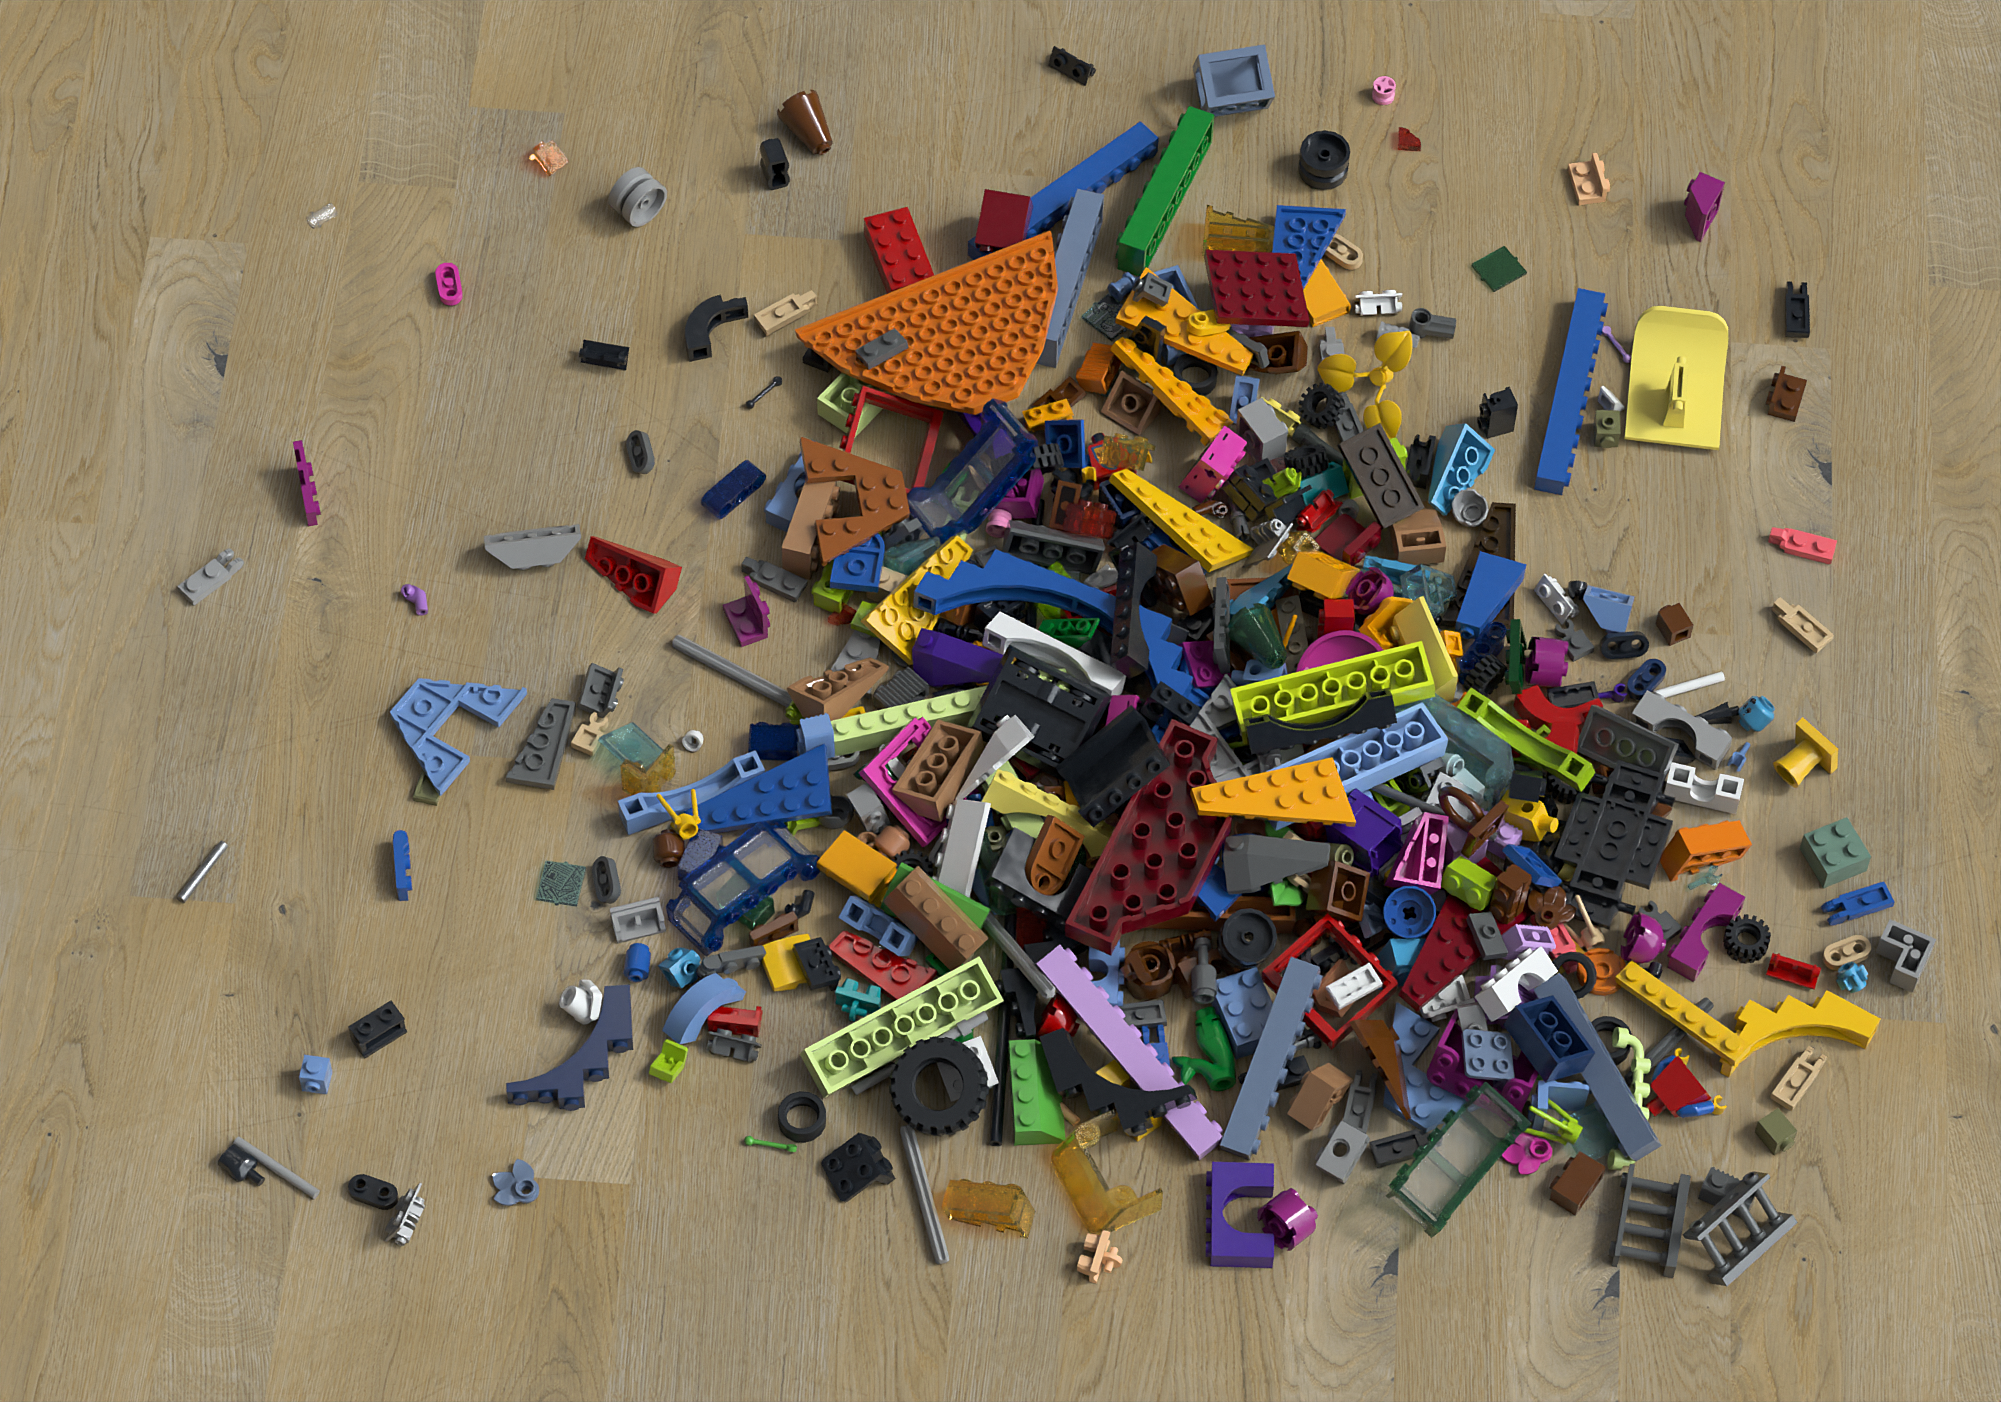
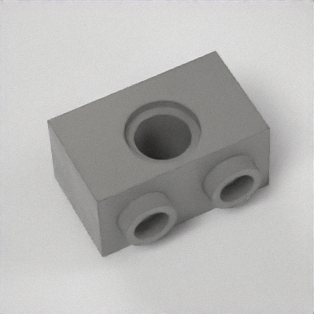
(868, 809)
(1341, 1167)

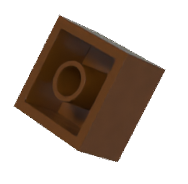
(1338, 891)

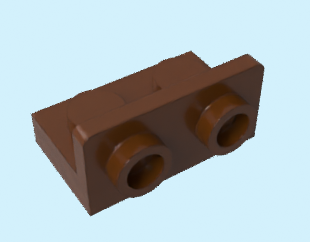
(1786, 396)

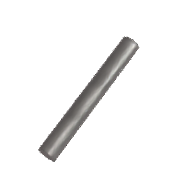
(202, 871)

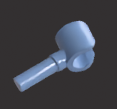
(1739, 758)

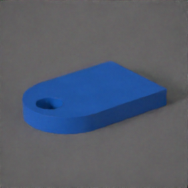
(860, 567)

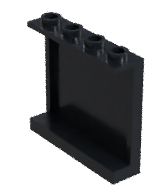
(1113, 765)

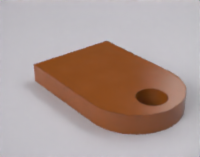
(1052, 855)

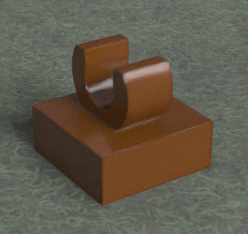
(1136, 969)

